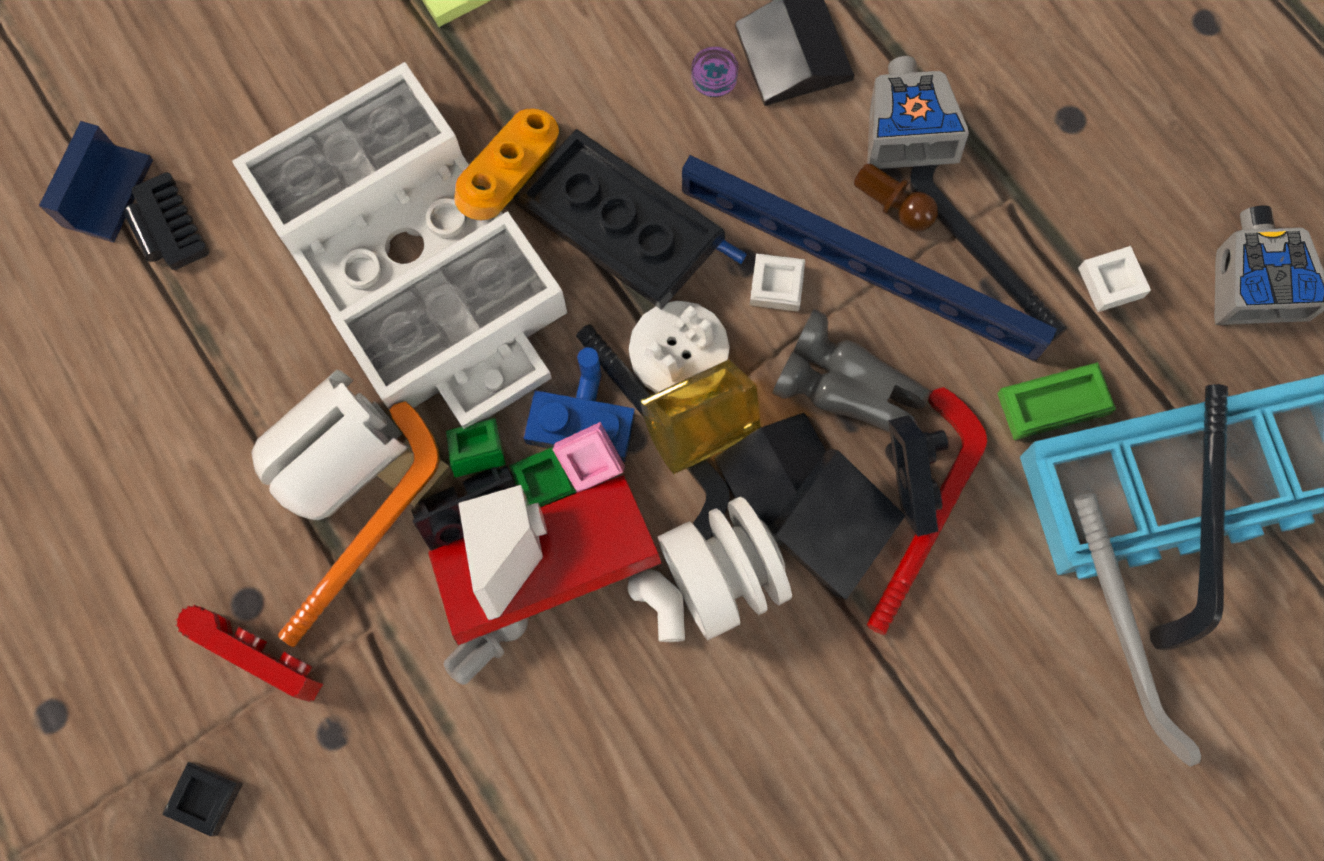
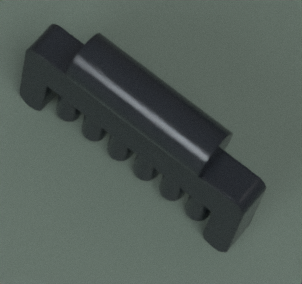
(152, 225)

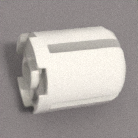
(326, 449)

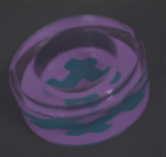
(714, 71)

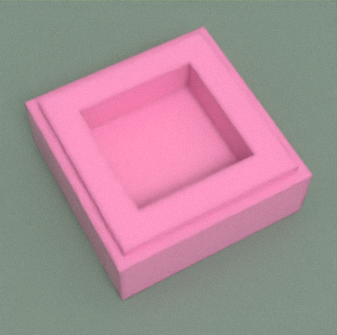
(588, 457)

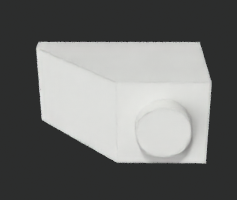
(501, 545)

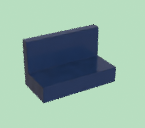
(94, 184)

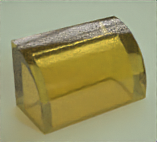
(702, 415)

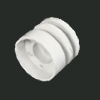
(726, 567)

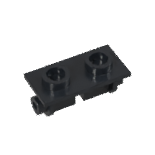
(439, 515)

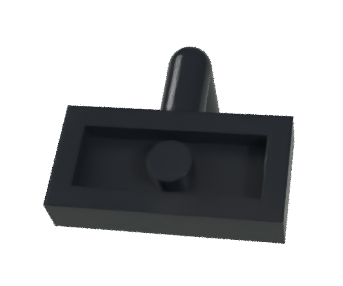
(911, 456)

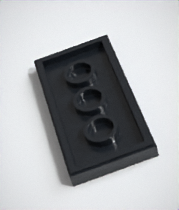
(619, 218)

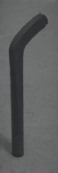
(922, 181)
(704, 474)
(1210, 597)

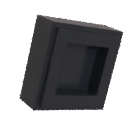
(202, 799)

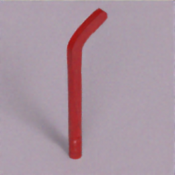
(973, 446)

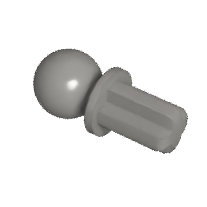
(475, 654)

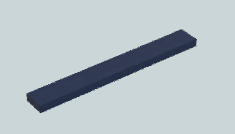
(866, 259)

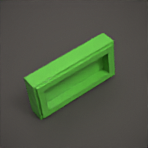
(1056, 401)

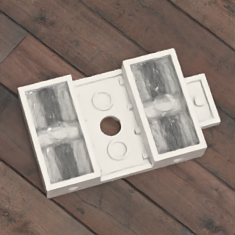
(422, 327)

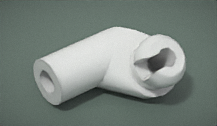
(665, 598)

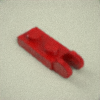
(247, 652)

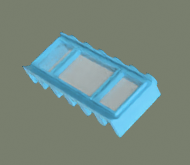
(1152, 476)

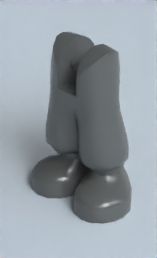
(855, 381)

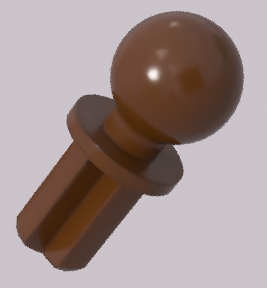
(915, 210)

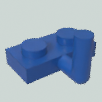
(560, 416)

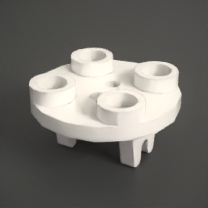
(695, 332)

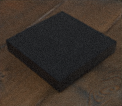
(836, 523)

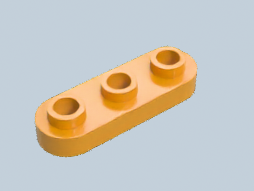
(529, 142)

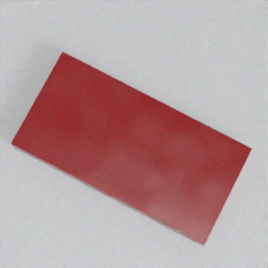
(587, 545)

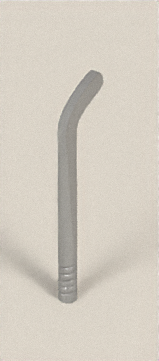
(1127, 630)

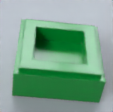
(475, 448)
(542, 478)

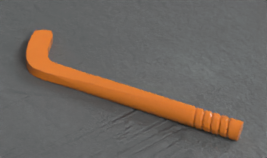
(419, 474)

